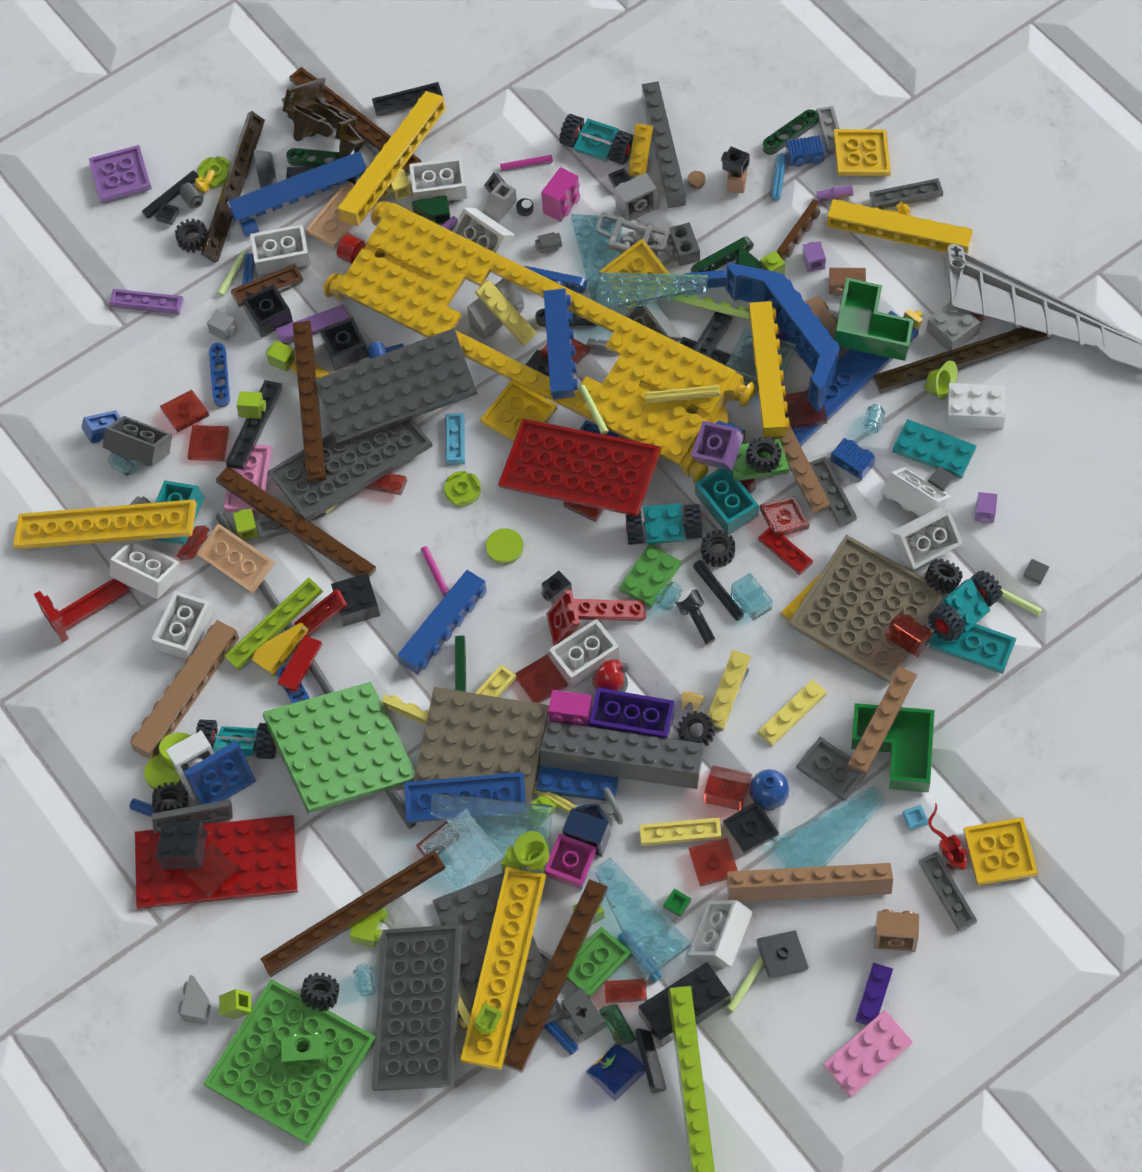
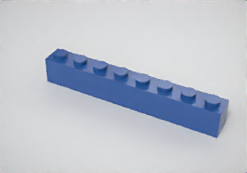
(297, 186)

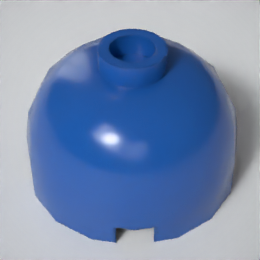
(769, 789)

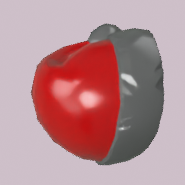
(611, 676)

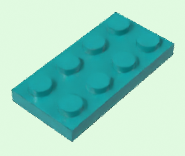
(934, 448)
(978, 646)

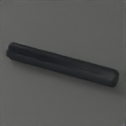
(169, 195)
(718, 590)

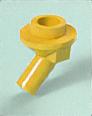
(203, 184)
(901, 209)

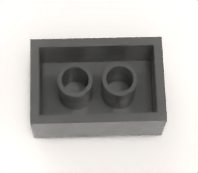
(137, 441)

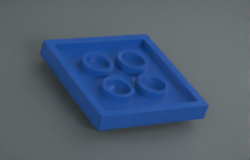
(220, 775)

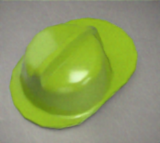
(939, 380)
(532, 850)

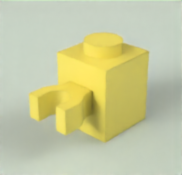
(399, 187)

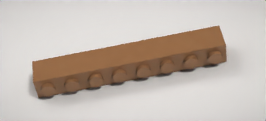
(184, 689)
(810, 882)

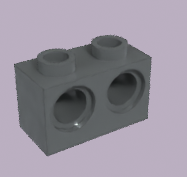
(686, 243)

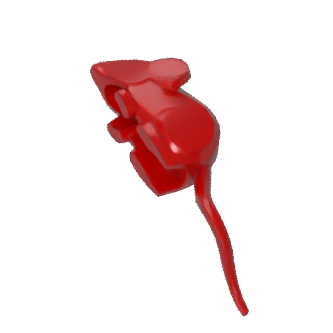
(950, 847)

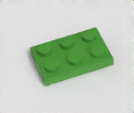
(742, 470)
(650, 575)
(597, 961)

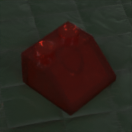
(909, 634)
(727, 788)

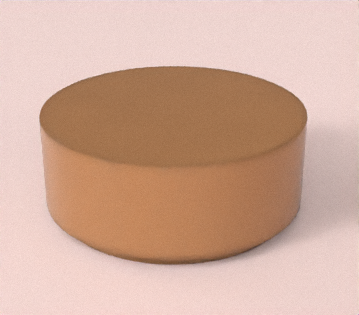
(696, 179)

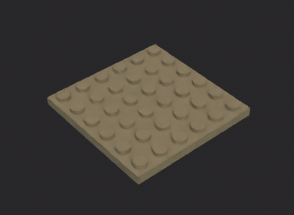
(856, 602)
(481, 737)

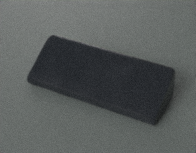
(265, 168)
(650, 1060)

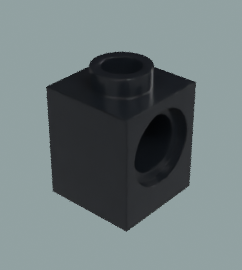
(735, 161)
(556, 580)

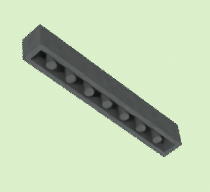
(663, 145)

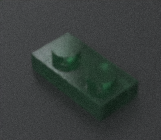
(617, 1025)

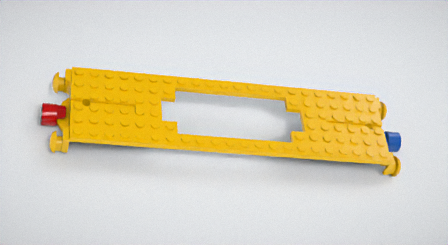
(416, 269)

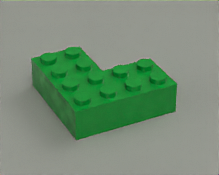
(866, 329)
(907, 741)

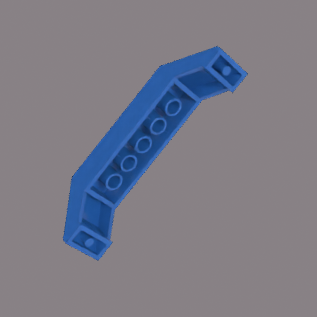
(794, 319)

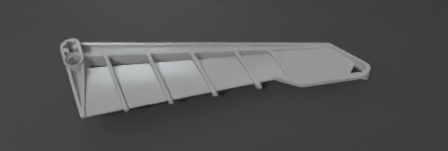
(1019, 303)

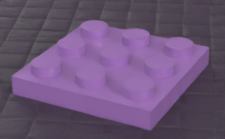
(120, 173)

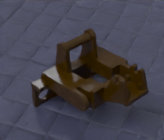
(312, 112)

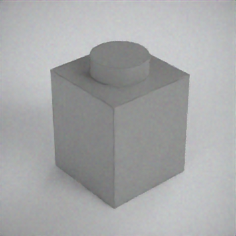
(222, 325)

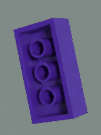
(632, 713)

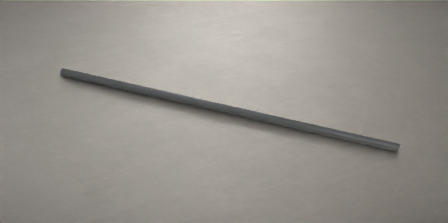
(316, 671)

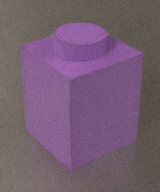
(814, 256)
(986, 507)

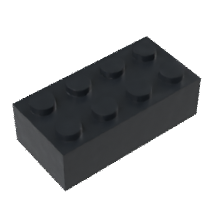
(708, 997)

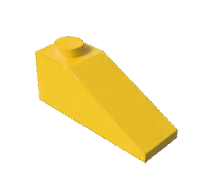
(278, 649)

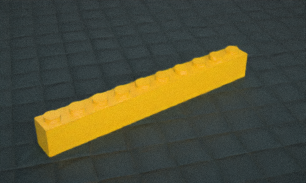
(391, 158)

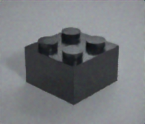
(267, 310)
(343, 343)
(359, 599)
(181, 845)

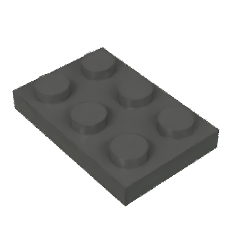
(830, 769)

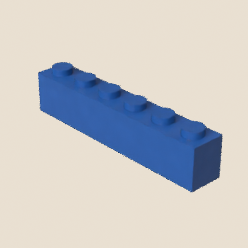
(559, 343)
(442, 622)

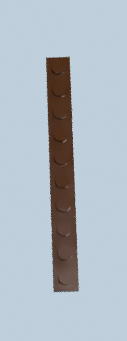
(364, 126)
(309, 401)
(294, 523)
(352, 913)
(555, 976)

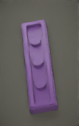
(146, 301)
(318, 322)

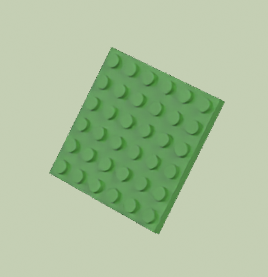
(339, 747)
(291, 1097)

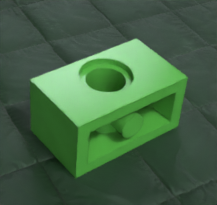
(312, 1057)

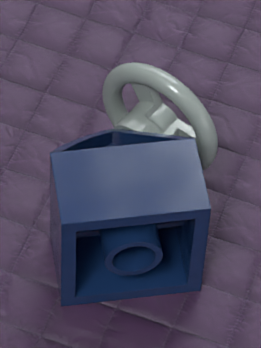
(590, 822)

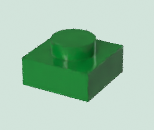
(677, 902)

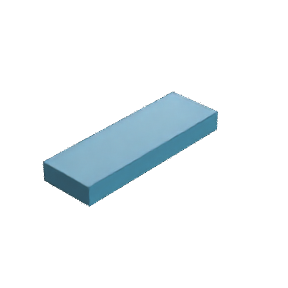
(455, 439)

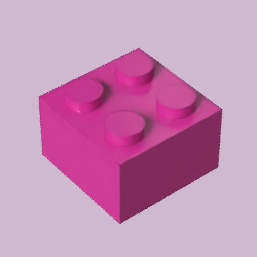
(560, 194)
(570, 708)
(570, 861)

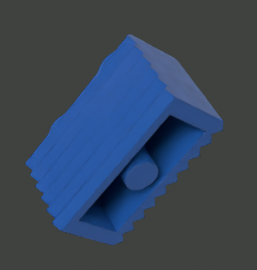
(805, 151)
(853, 458)

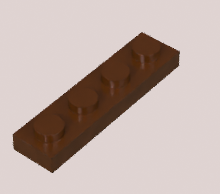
(803, 225)
(281, 279)

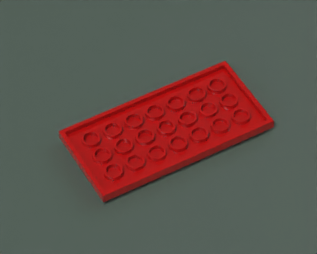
(580, 467)
(259, 848)

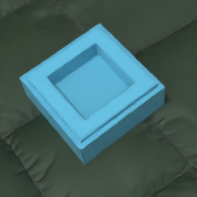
(915, 817)

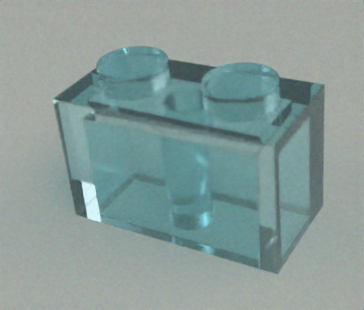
(751, 597)

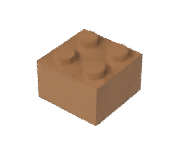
(896, 930)

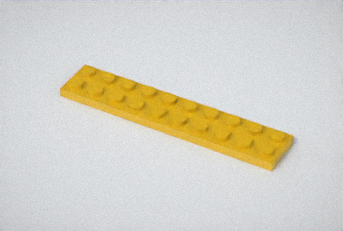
(105, 524)
(504, 965)

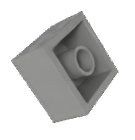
(636, 197)
(952, 327)

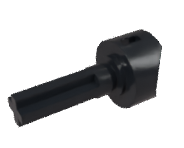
(692, 606)

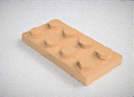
(327, 224)
(235, 558)

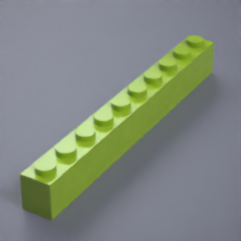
(691, 1080)

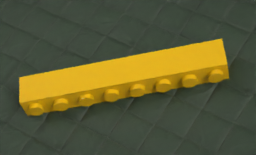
(897, 227)
(767, 369)

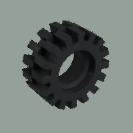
(190, 227)
(763, 446)
(718, 558)
(943, 575)
(694, 718)
(169, 792)
(320, 983)

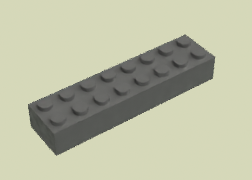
(622, 754)

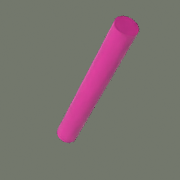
(526, 162)
(435, 571)

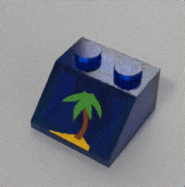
(616, 1071)

